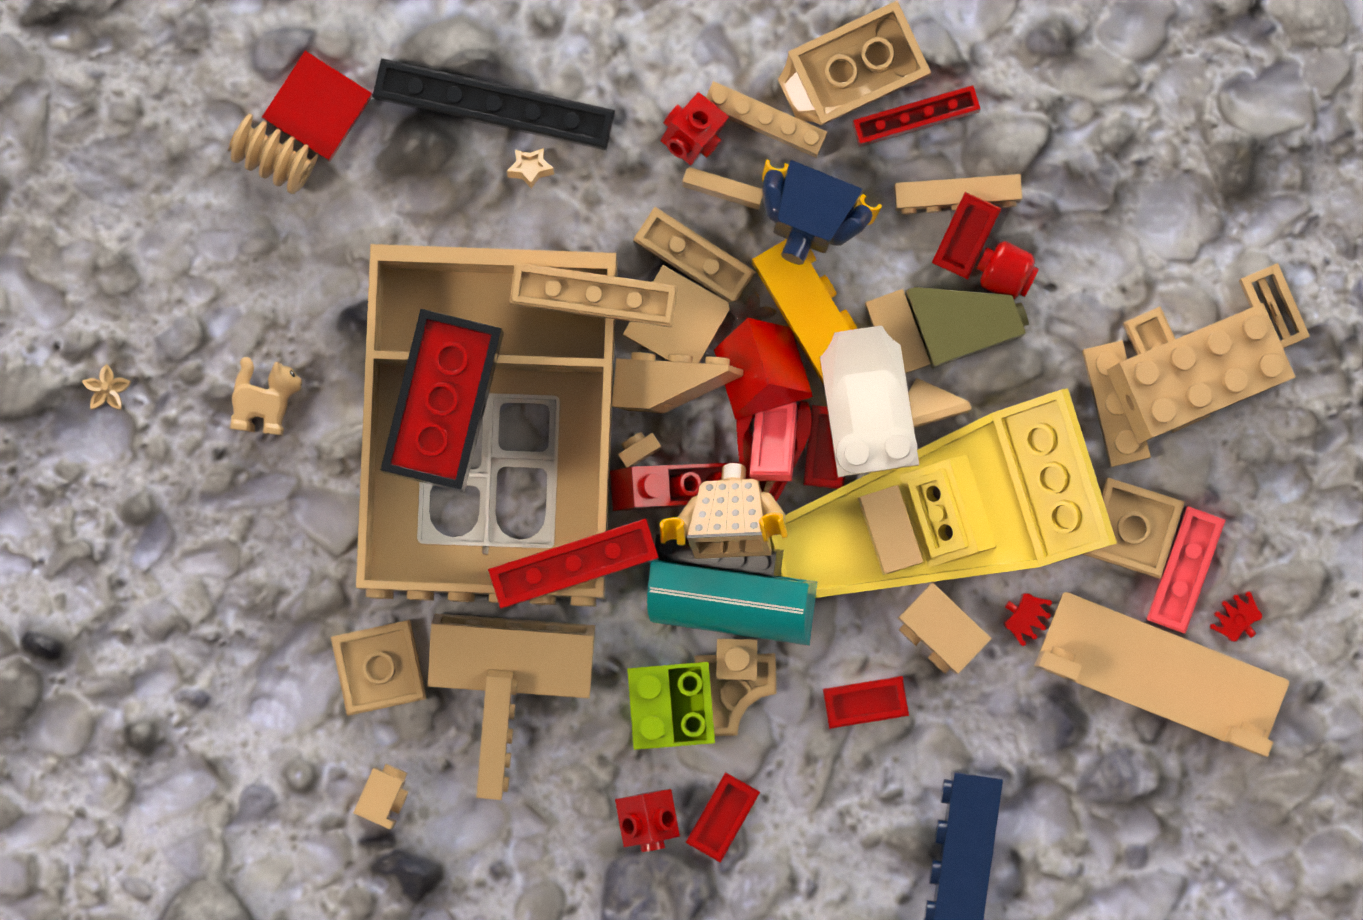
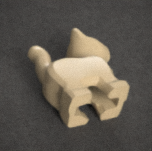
(270, 403)

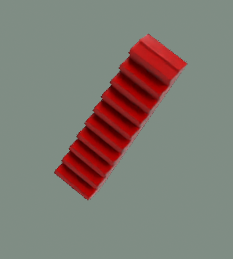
(573, 563)

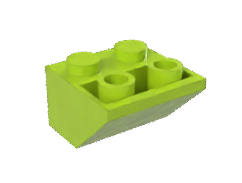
(671, 705)

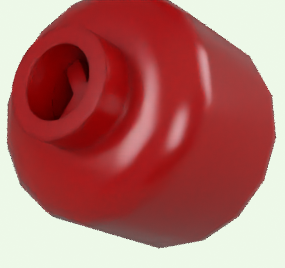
(1007, 270)

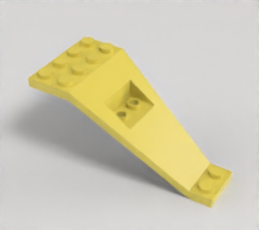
(1009, 488)

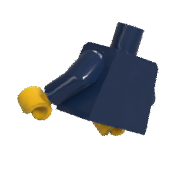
(813, 209)

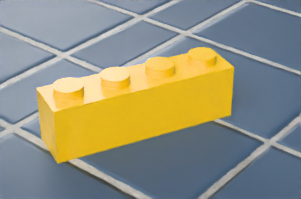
(803, 301)

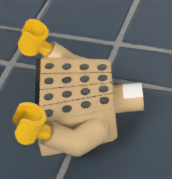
(727, 518)

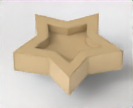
(530, 167)

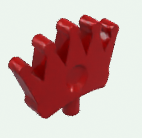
(1025, 616)
(1238, 619)

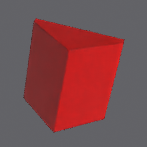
(769, 365)

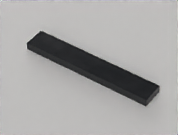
(493, 104)

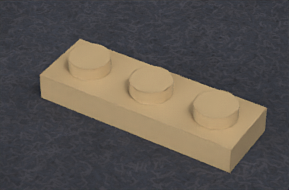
(1115, 428)

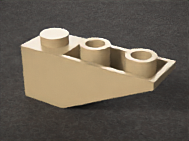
(664, 385)

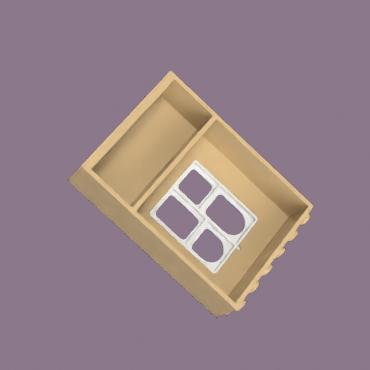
(542, 360)

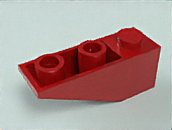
(660, 485)

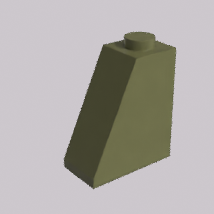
(964, 322)

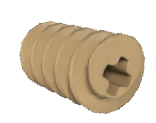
(271, 155)

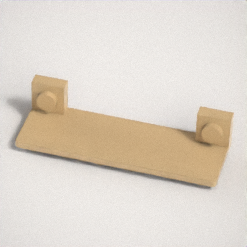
(1162, 673)

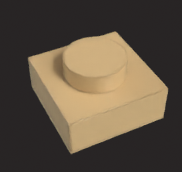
(638, 449)
(736, 659)

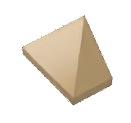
(933, 404)

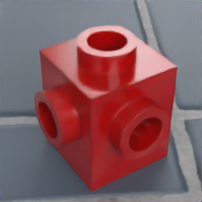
(694, 129)
(647, 819)

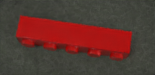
(916, 116)

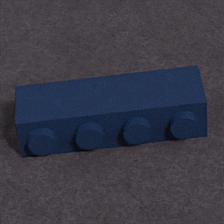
(966, 847)

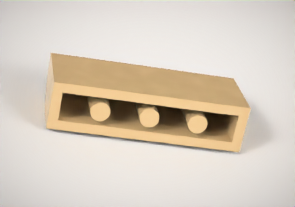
(541, 654)

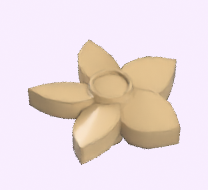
(106, 389)

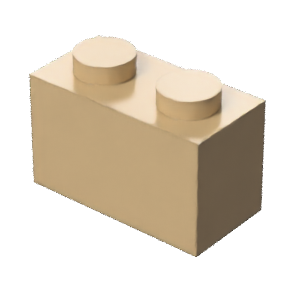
(942, 629)

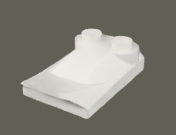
(868, 402)

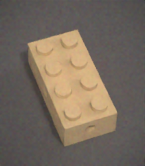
(1200, 373)

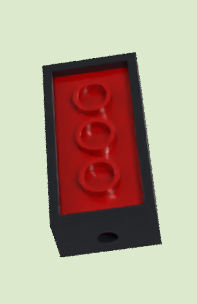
(442, 400)

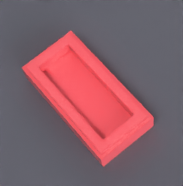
(774, 444)

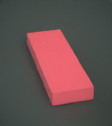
(1185, 570)

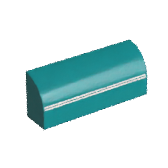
(731, 602)

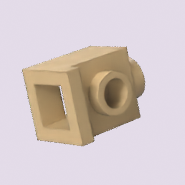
(382, 796)

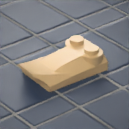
(853, 66)

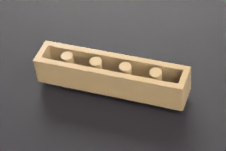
(767, 120)
(948, 193)
(496, 734)

